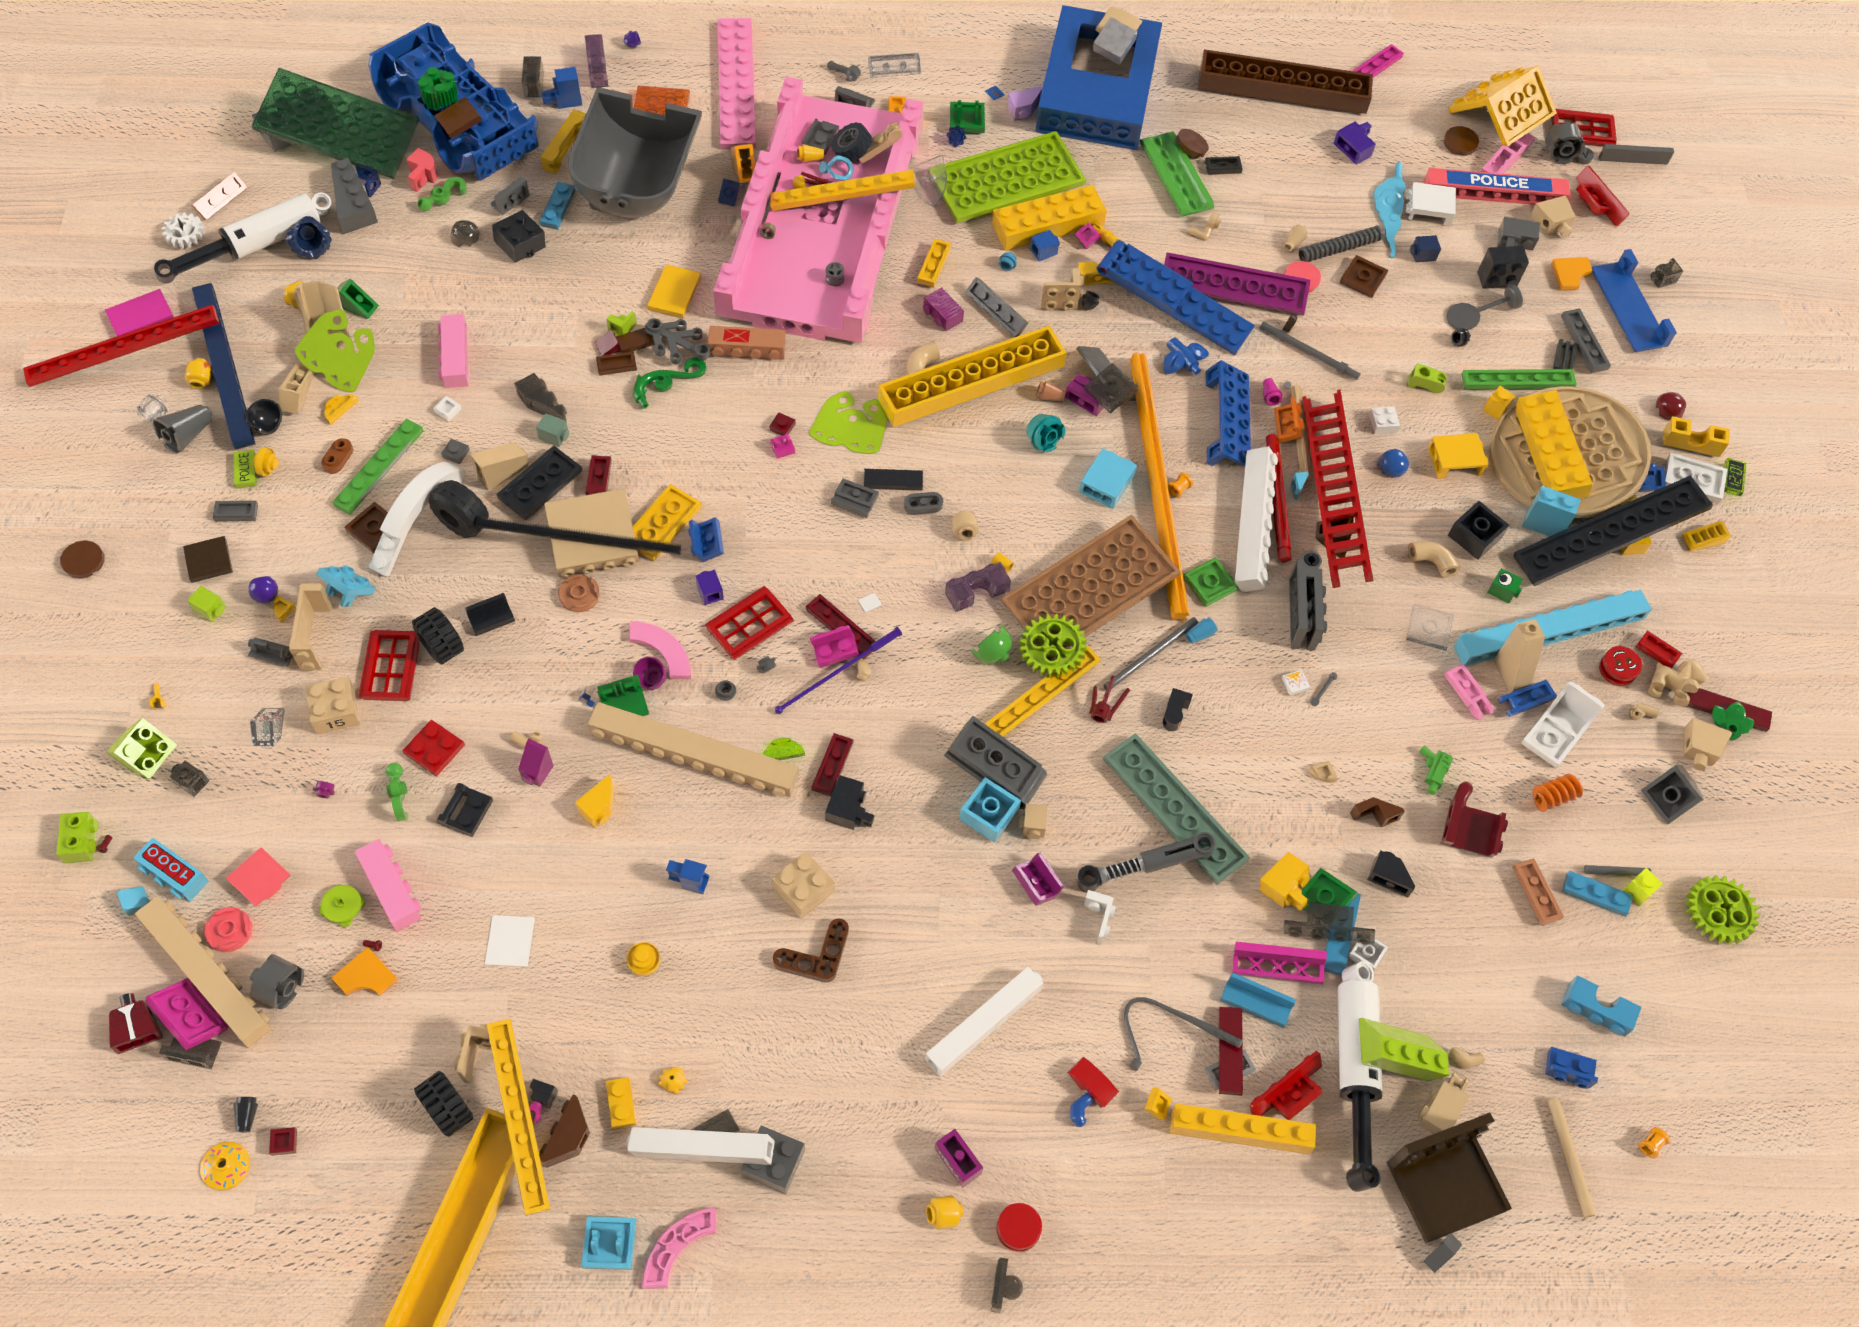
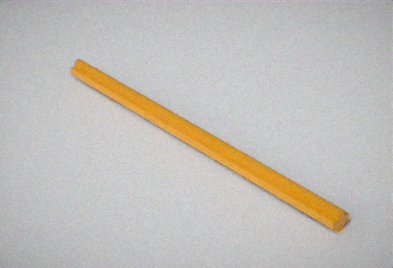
(1158, 483)

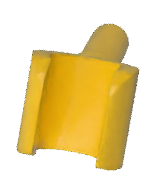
(157, 697)

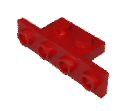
(1600, 197)
(1292, 1091)

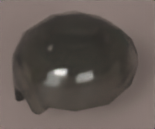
(464, 233)

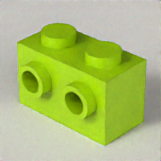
(77, 837)

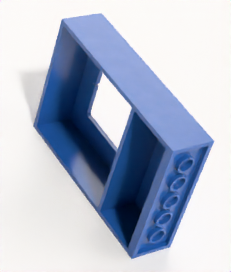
(1090, 103)

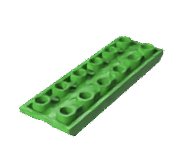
(1177, 174)

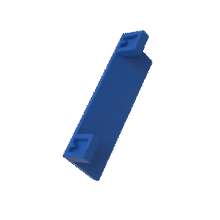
(1630, 305)
(1233, 413)

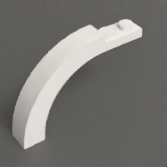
(406, 510)

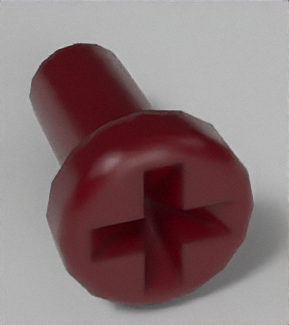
(103, 847)
(371, 944)

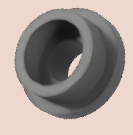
(766, 664)
(725, 685)

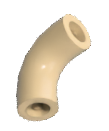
(922, 356)
(1436, 554)

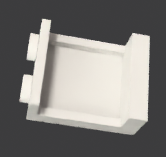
(1431, 201)

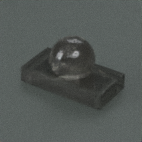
(1004, 1286)

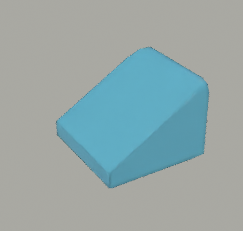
(1298, 482)
(132, 899)

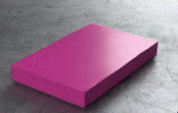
(139, 312)
(186, 1013)

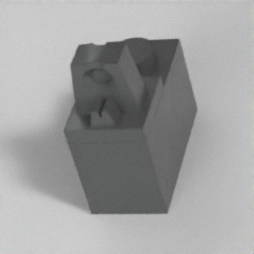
(1518, 233)

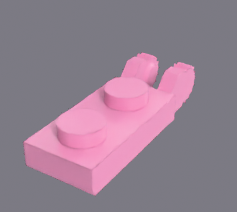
(1469, 691)

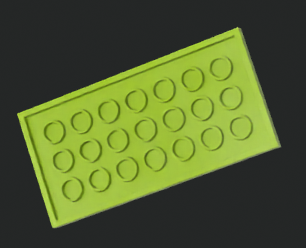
(1009, 176)

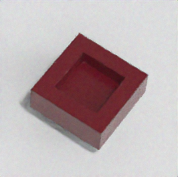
(782, 424)
(283, 1141)

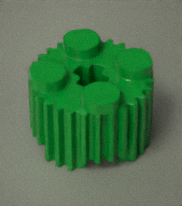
(438, 88)

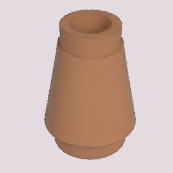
(1050, 392)

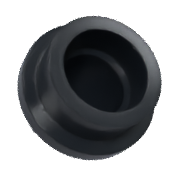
(1090, 300)
(1460, 337)

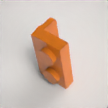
(1288, 421)

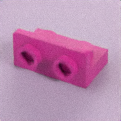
(834, 646)

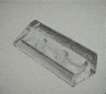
(894, 65)

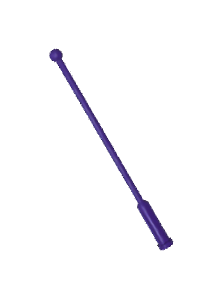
(873, 648)

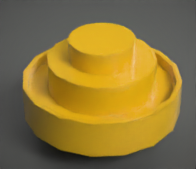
(265, 461)
(643, 959)

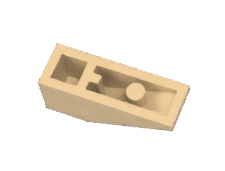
(295, 389)

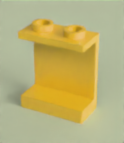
(1457, 453)

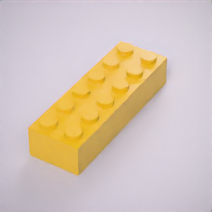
(1060, 213)
(1553, 444)

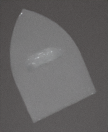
(930, 180)

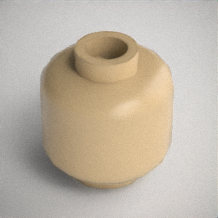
(964, 525)

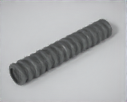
(1340, 244)

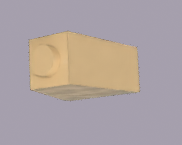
(499, 464)

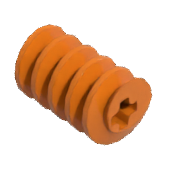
(1557, 792)

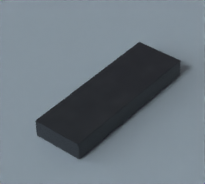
(893, 479)

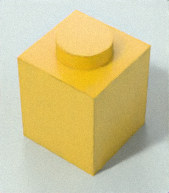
(1499, 402)

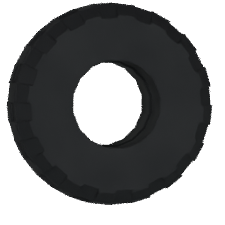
(457, 508)

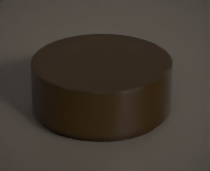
(1290, 323)

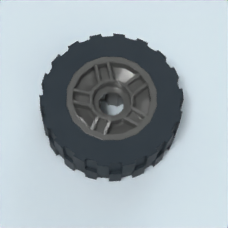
(852, 141)

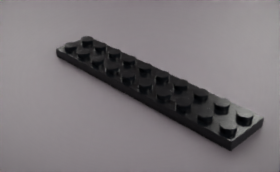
(1612, 530)

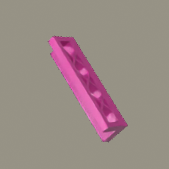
(1282, 955)

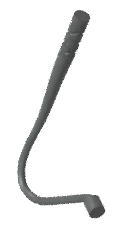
(1136, 1063)

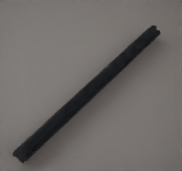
(580, 536)

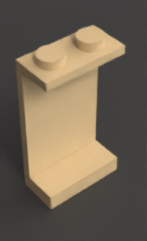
(311, 599)

